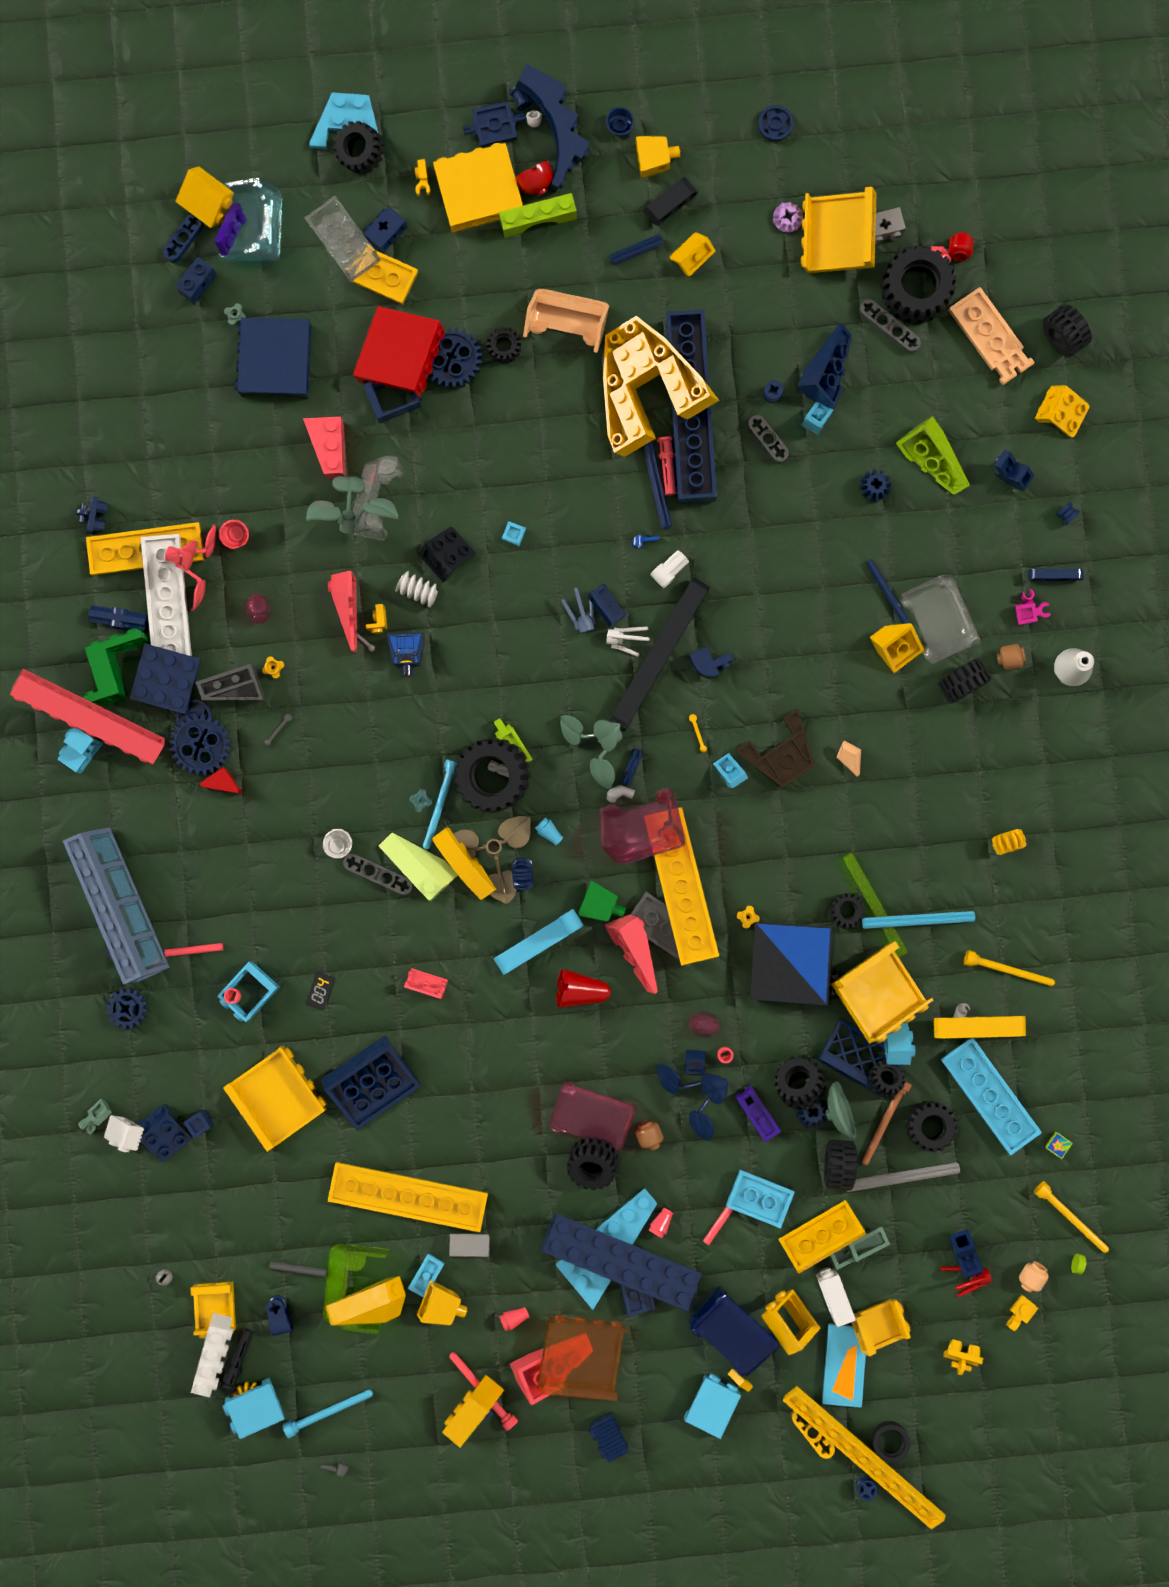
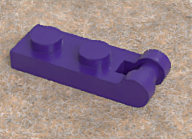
(230, 229)
(758, 1114)

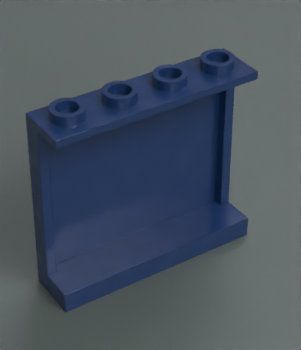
(274, 356)

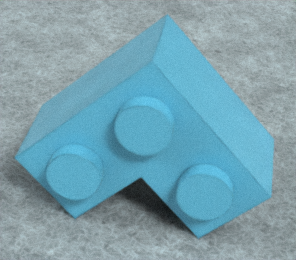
(79, 749)

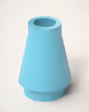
(548, 831)

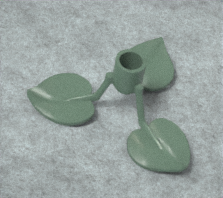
(326, 511)
(606, 733)

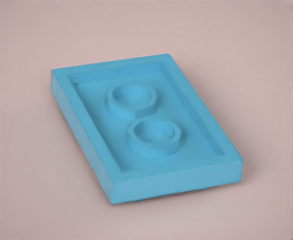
(760, 1198)

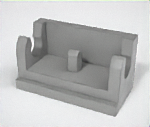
(469, 1245)

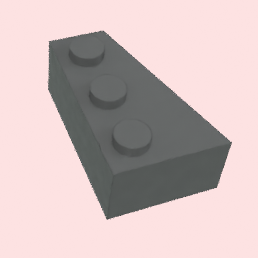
(235, 684)

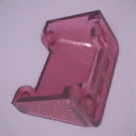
(642, 830)
(592, 1114)

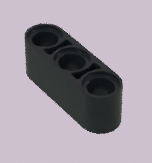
(670, 201)

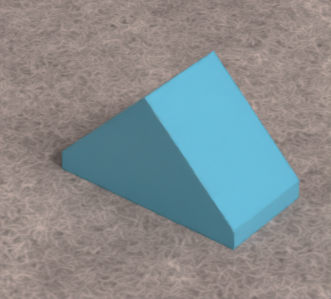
(817, 417)

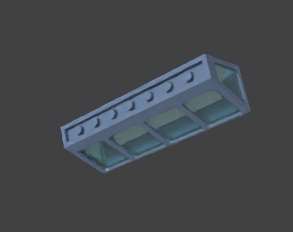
(116, 905)

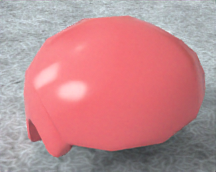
(234, 534)

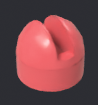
(230, 994)
(725, 1058)

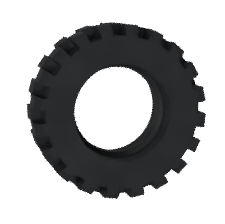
(918, 260)
(468, 782)

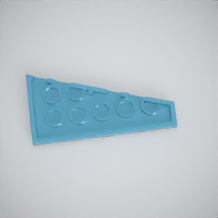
(623, 1225)

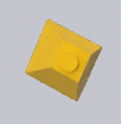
(897, 645)

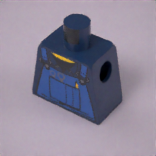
(406, 651)

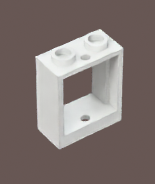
(835, 1296)

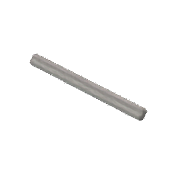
(906, 1176)

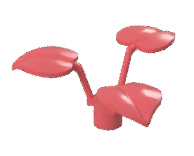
(185, 557)

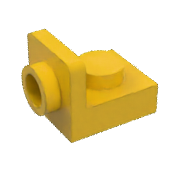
(380, 616)

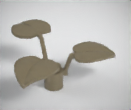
(514, 832)

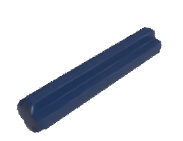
(636, 249)

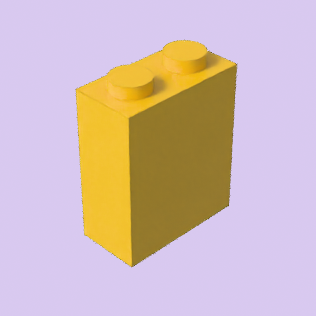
(205, 197)

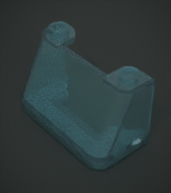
(260, 234)

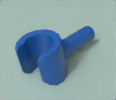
(638, 540)

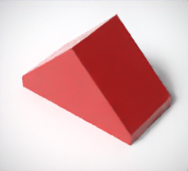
(221, 781)

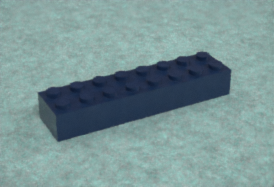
(620, 1262)

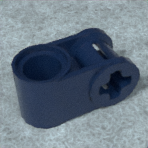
(279, 1320)

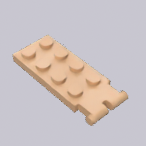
(990, 335)

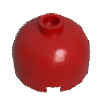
(535, 179)

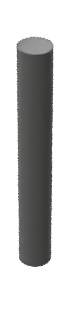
(298, 1269)

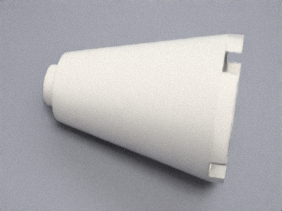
(1074, 666)

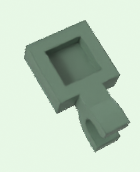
(97, 1114)

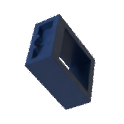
(370, 387)

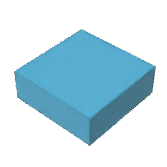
(513, 533)

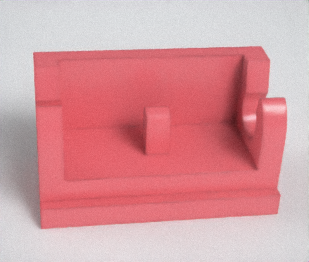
(426, 983)

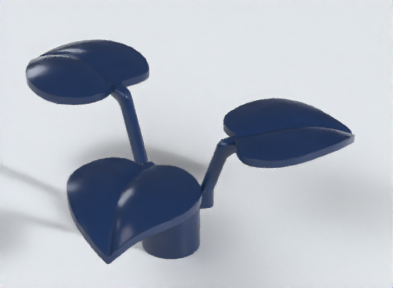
(712, 1086)

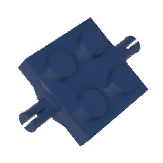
(494, 124)

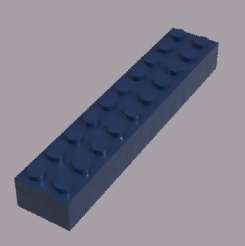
(693, 436)

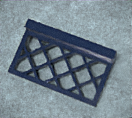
(842, 1066)

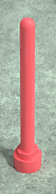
(507, 1420)

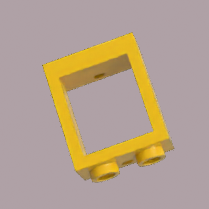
(800, 1315)

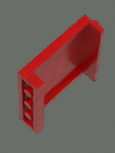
(399, 350)

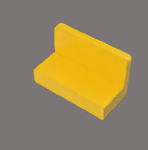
(693, 253)

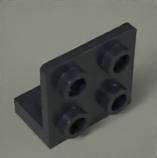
(446, 553)

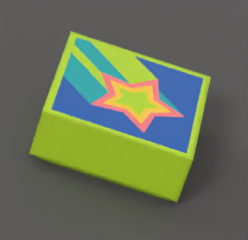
(1058, 1145)

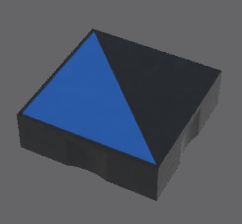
(792, 963)

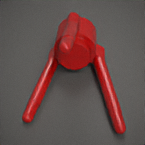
(979, 1280)

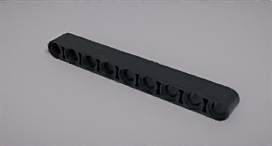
(659, 653)

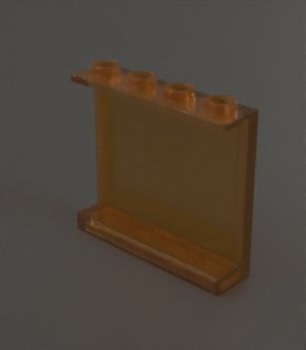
(581, 1358)

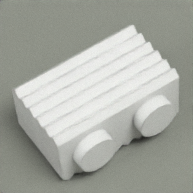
(123, 1133)

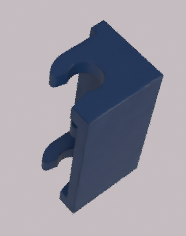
(606, 605)

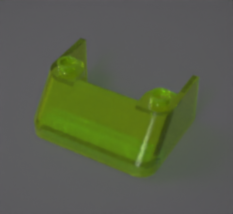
(345, 1259)

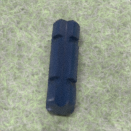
(632, 766)

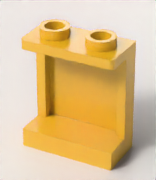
(211, 1299)
(880, 1326)

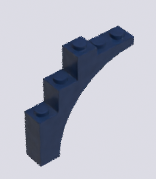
(549, 97)

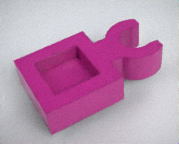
(1028, 612)

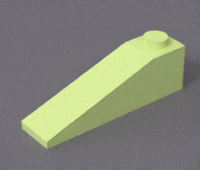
(421, 867)

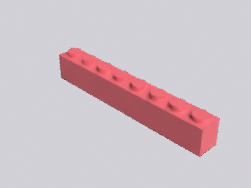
(87, 716)

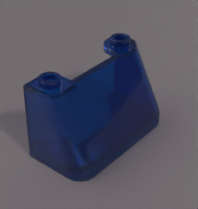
(733, 1332)

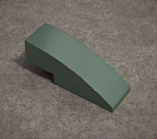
(859, 1249)

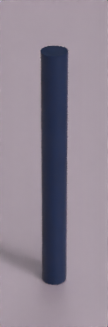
(887, 591)

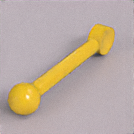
(693, 718)

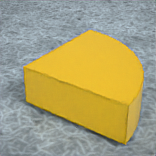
(745, 1384)

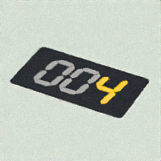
(320, 990)

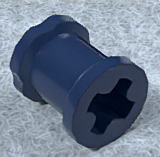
(520, 98)

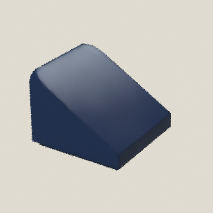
(694, 1062)

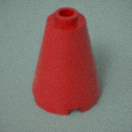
(579, 989)

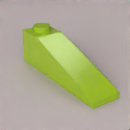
(932, 452)

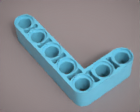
(538, 942)

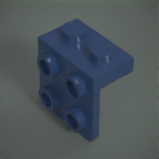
(163, 1133)

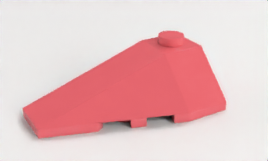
(345, 598)
(632, 938)
(527, 1373)

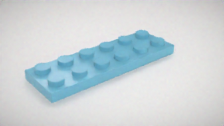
(991, 1096)

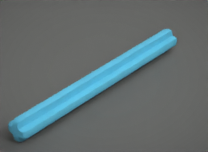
(921, 919)

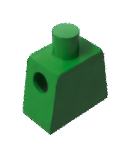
(600, 904)

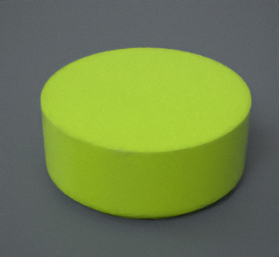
(1078, 1264)

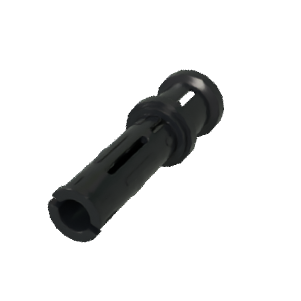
(234, 1368)

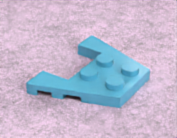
(339, 111)

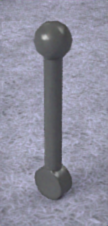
(287, 718)

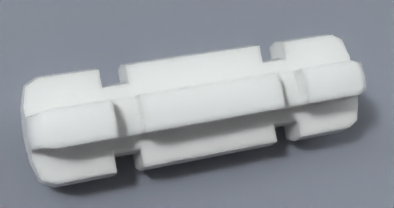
(500, 768)

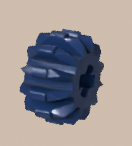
(880, 481)
(522, 874)
(813, 1118)

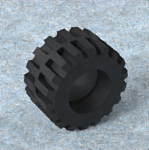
(345, 143)
(1067, 330)
(964, 680)
(793, 1070)
(946, 1134)
(840, 1164)
(592, 1175)

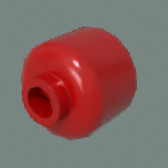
(960, 246)

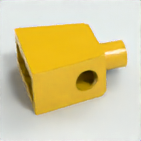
(654, 154)
(440, 1305)

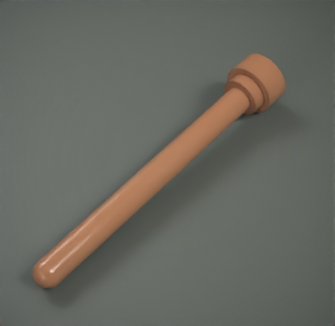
(884, 1123)

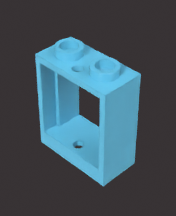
(263, 978)

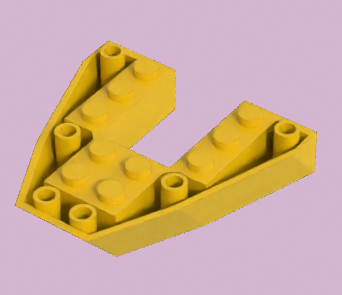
(632, 358)

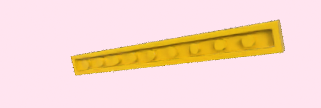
(864, 1457)

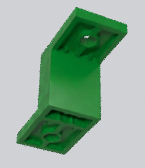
(105, 666)

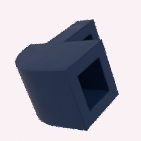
(1012, 472)
(706, 666)
(965, 1254)

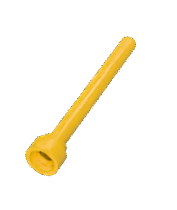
(972, 959)
(1043, 1191)

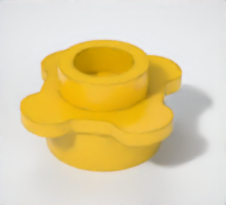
(274, 672)
(747, 922)

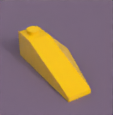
(369, 1305)

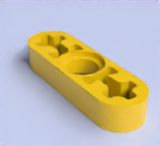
(799, 1423)

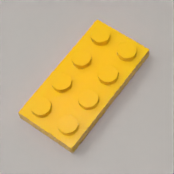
(822, 1236)

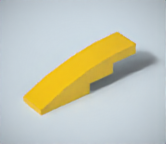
(463, 864)

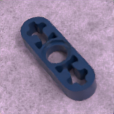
(185, 245)
(1056, 574)

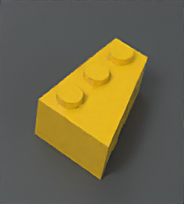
(472, 1412)

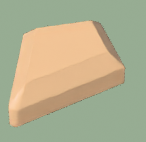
(850, 757)

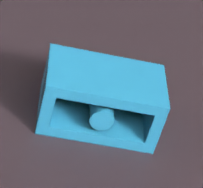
(899, 1047)

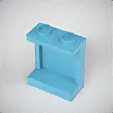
(713, 1405)
(254, 1409)

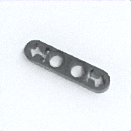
(887, 329)
(377, 876)

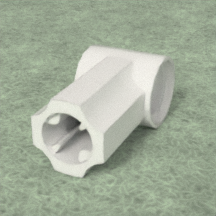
(666, 572)

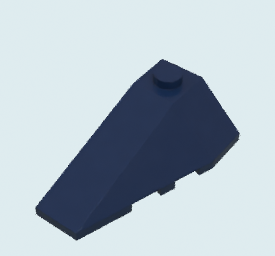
(823, 374)

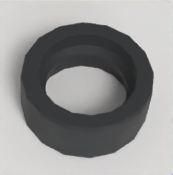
(890, 1457)

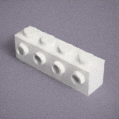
(213, 1350)

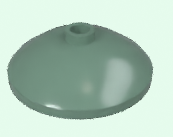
(840, 1111)

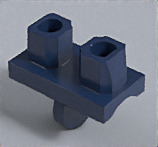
(95, 507)

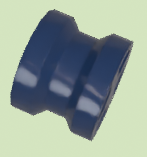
(772, 395)
(1068, 513)
(868, 1492)

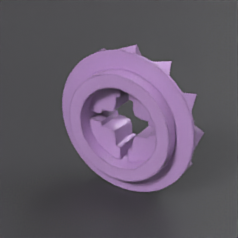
(784, 224)

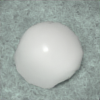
(337, 843)

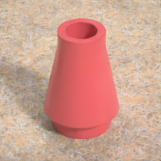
(660, 1224)
(513, 1318)

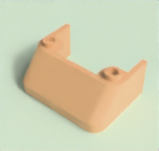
(567, 314)

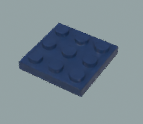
(165, 678)

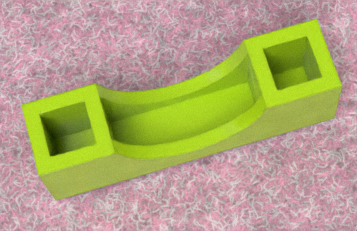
(556, 209)

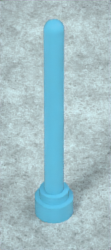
(450, 766)
(292, 1427)

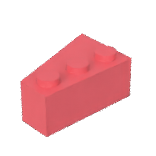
(329, 444)

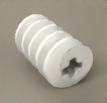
(417, 589)

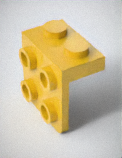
(1062, 409)

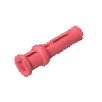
(667, 456)

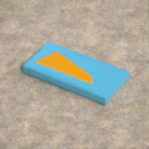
(843, 1367)

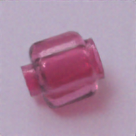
(257, 608)
(703, 1024)

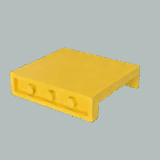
(477, 186)
(839, 232)
(880, 994)
(276, 1098)

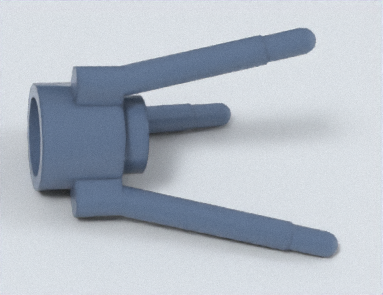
(584, 623)

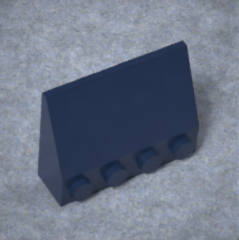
(370, 1082)

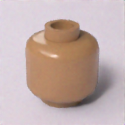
(1011, 657)
(649, 1135)

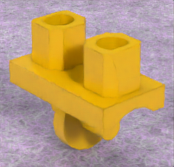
(971, 1358)

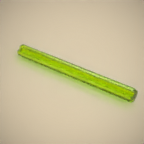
(873, 901)

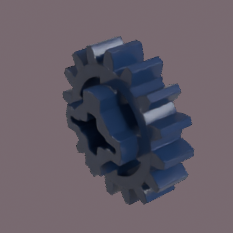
(132, 1014)

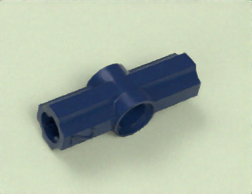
(118, 618)

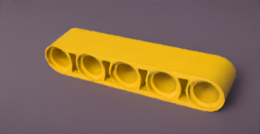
(980, 1027)

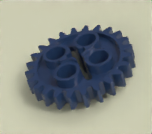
(467, 364)
(184, 737)

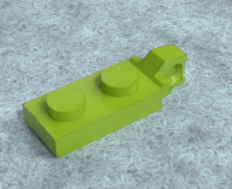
(508, 733)

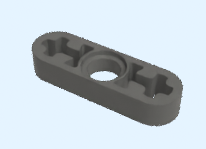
(780, 447)

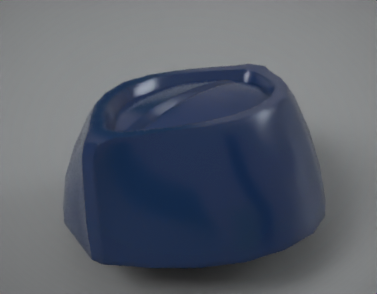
(620, 122)

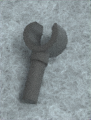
(341, 1470)

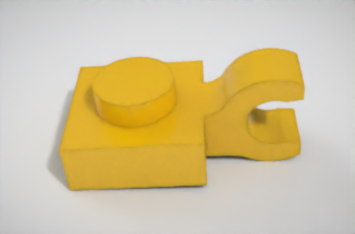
(421, 173)
(1023, 1311)

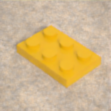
(388, 278)

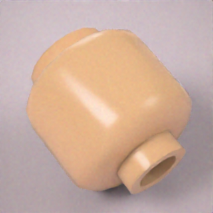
(1033, 1277)

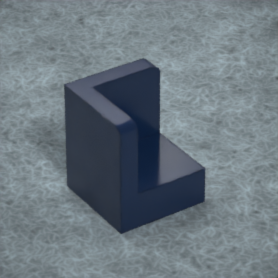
(199, 1123)

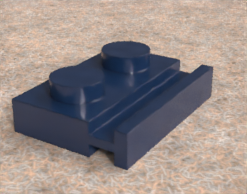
(635, 1301)

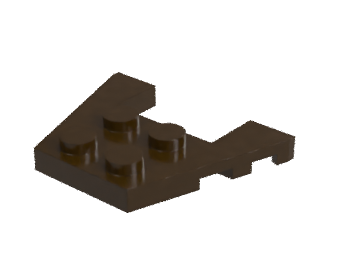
(786, 760)

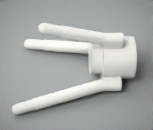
(616, 637)

